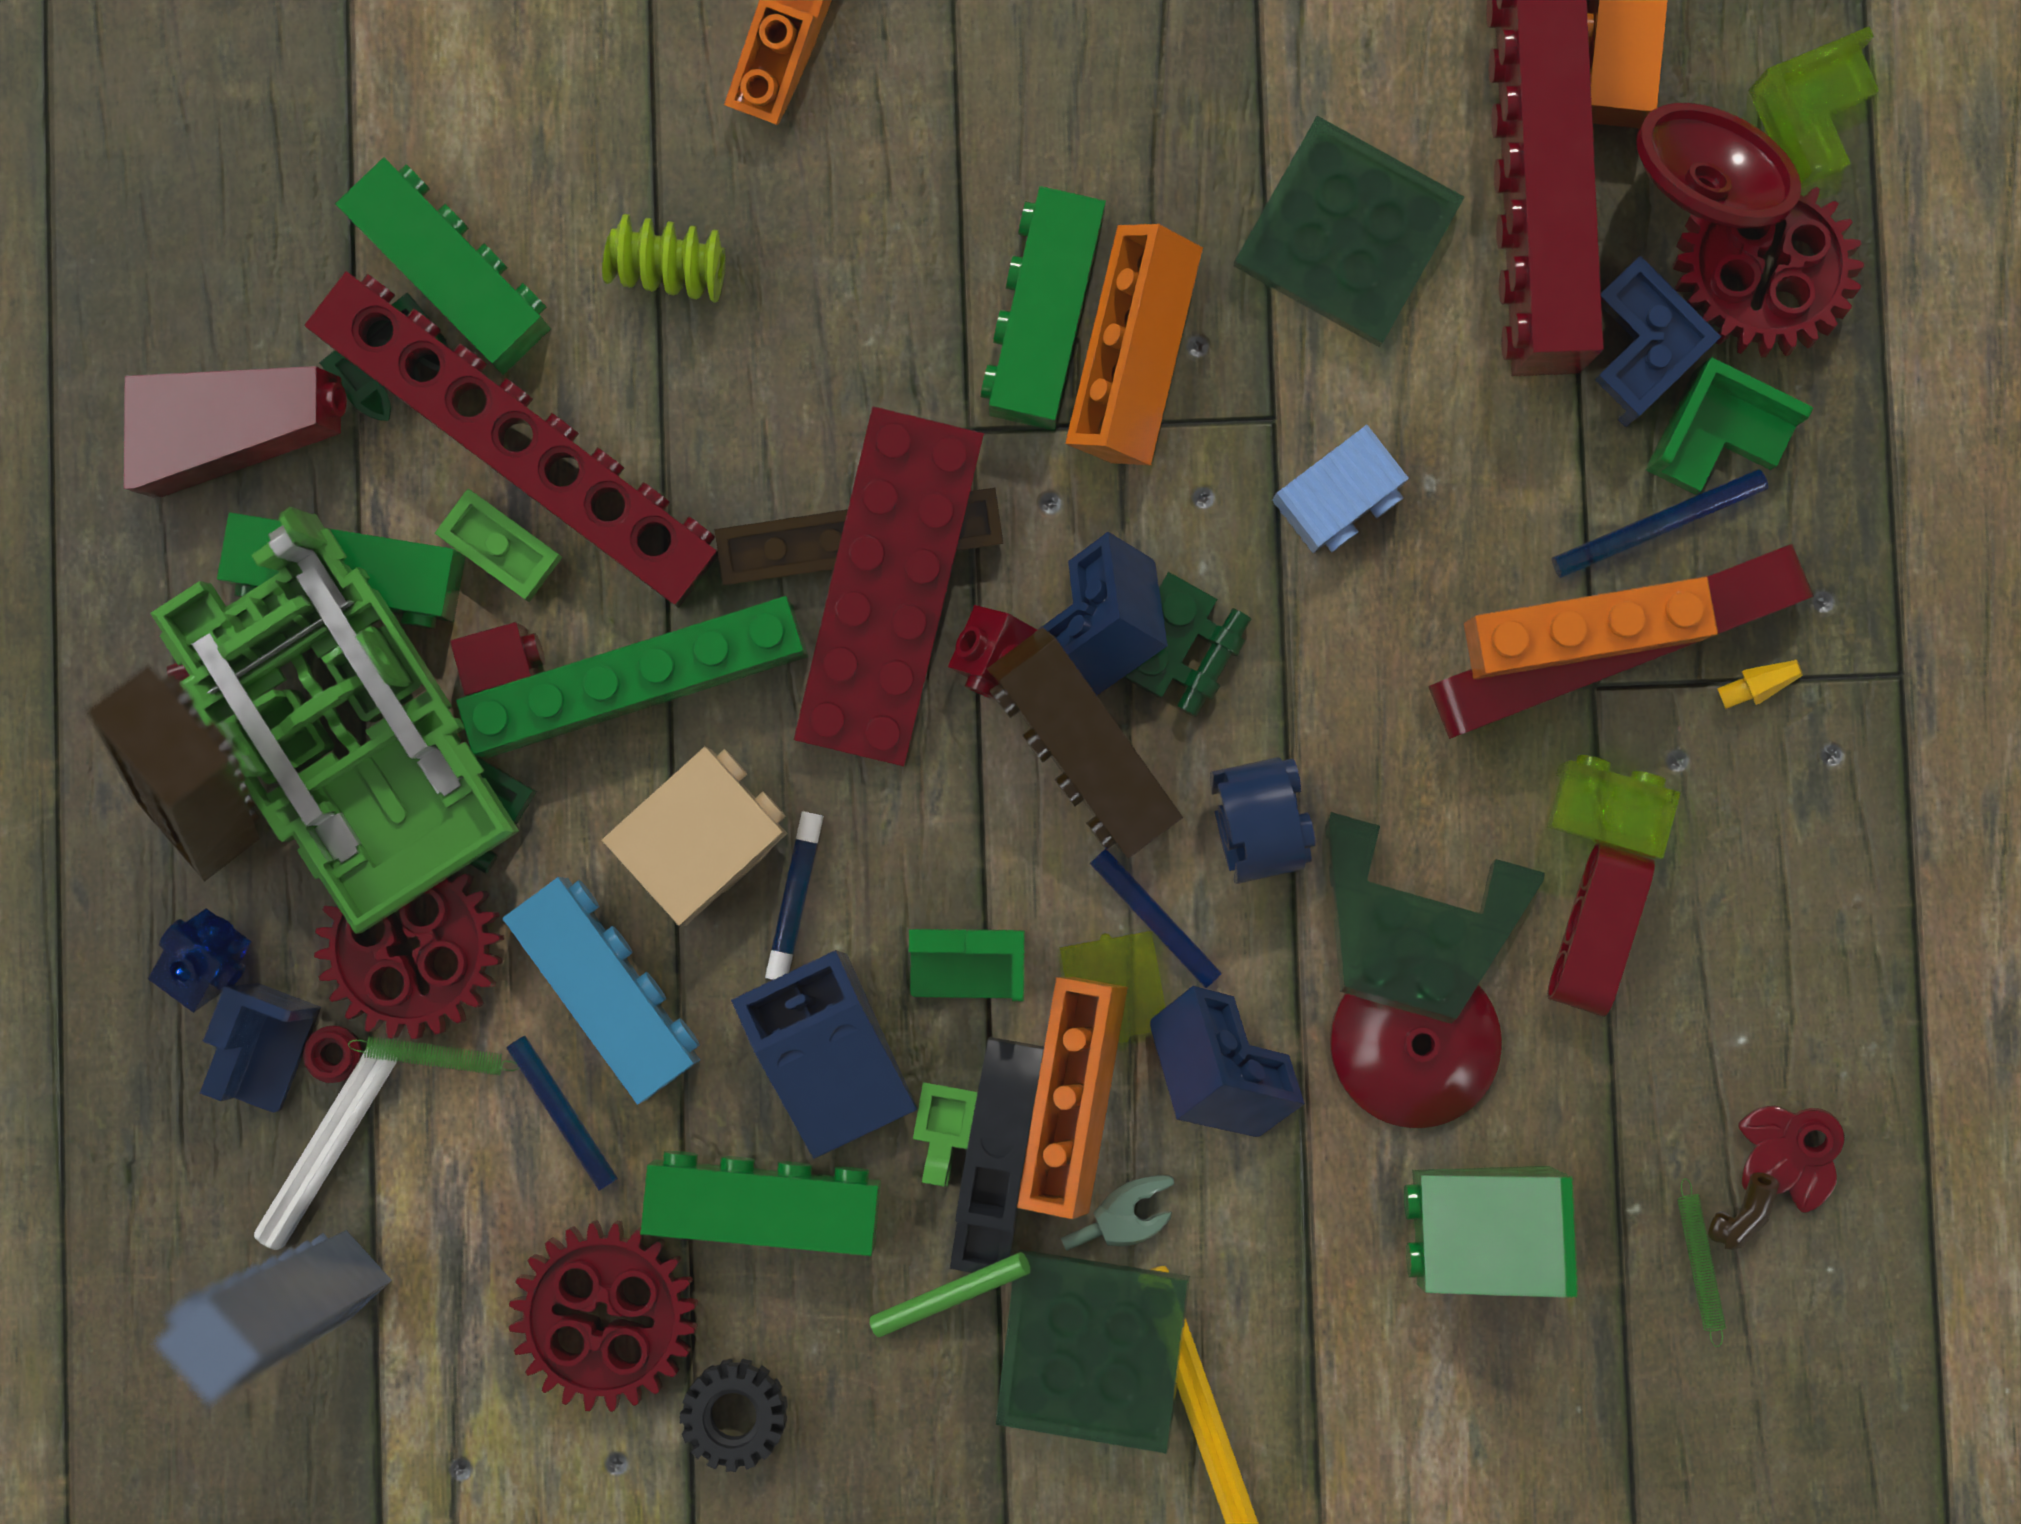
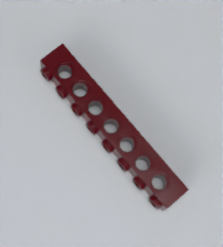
(343, 325)

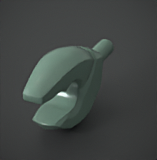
(1117, 1216)

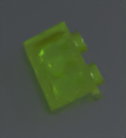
(1614, 808)

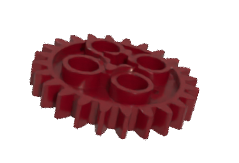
(1816, 281)
(361, 965)
(598, 1367)

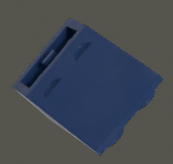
(825, 1053)

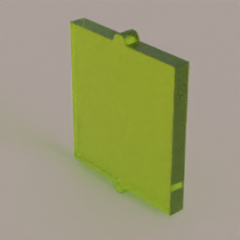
(1122, 962)

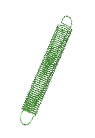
(370, 1045)
(1697, 1263)

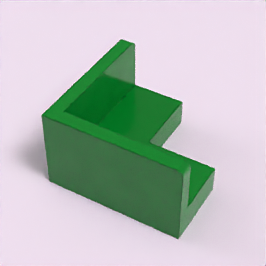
(1725, 411)
(967, 963)

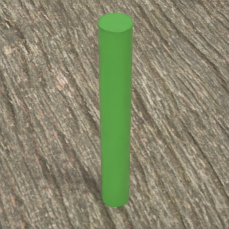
(950, 1294)

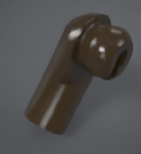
(1752, 1215)

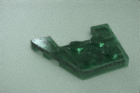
(1409, 946)

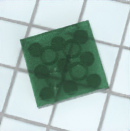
(1348, 231)
(1093, 1351)

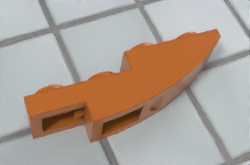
(775, 56)

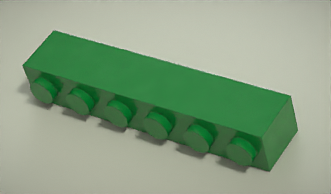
(632, 678)

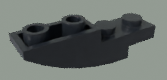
(996, 1154)

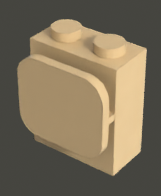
(697, 834)

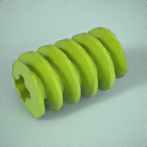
(664, 259)

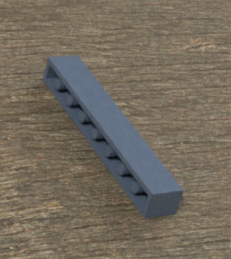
(269, 1312)

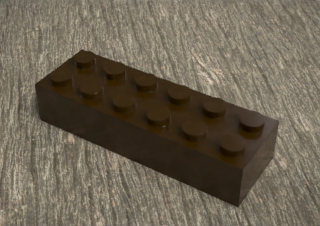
(178, 769)

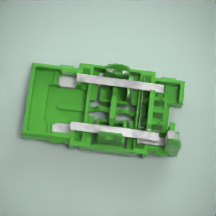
(391, 810)

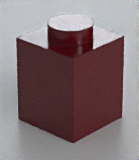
(496, 657)

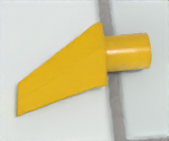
(1760, 683)

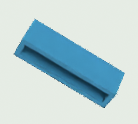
(602, 988)

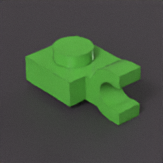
(946, 1123)

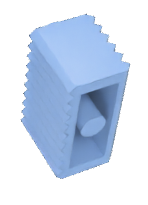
(1340, 490)

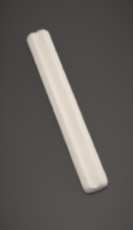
(323, 1150)

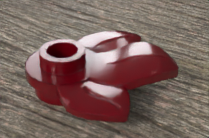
(1783, 1154)

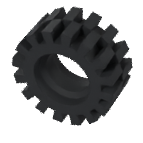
(727, 1449)

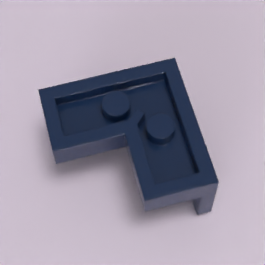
(1665, 333)
(1113, 613)
(257, 1043)
(1214, 1070)

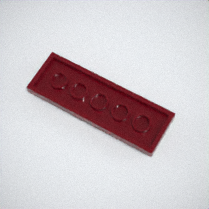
(888, 586)

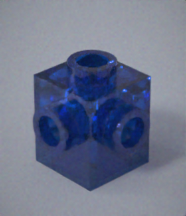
(199, 959)

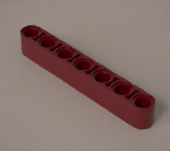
(1736, 597)

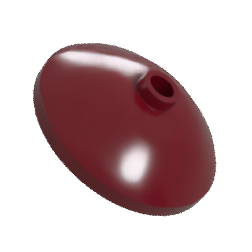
(1717, 166)
(1411, 1090)

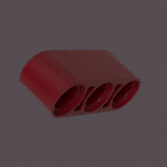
(1601, 929)

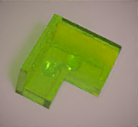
(1804, 92)

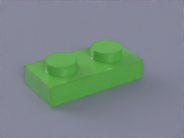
(498, 545)

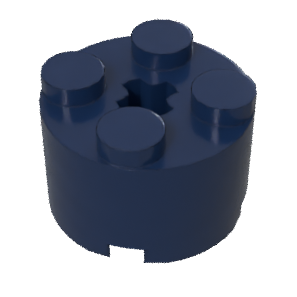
(1261, 819)

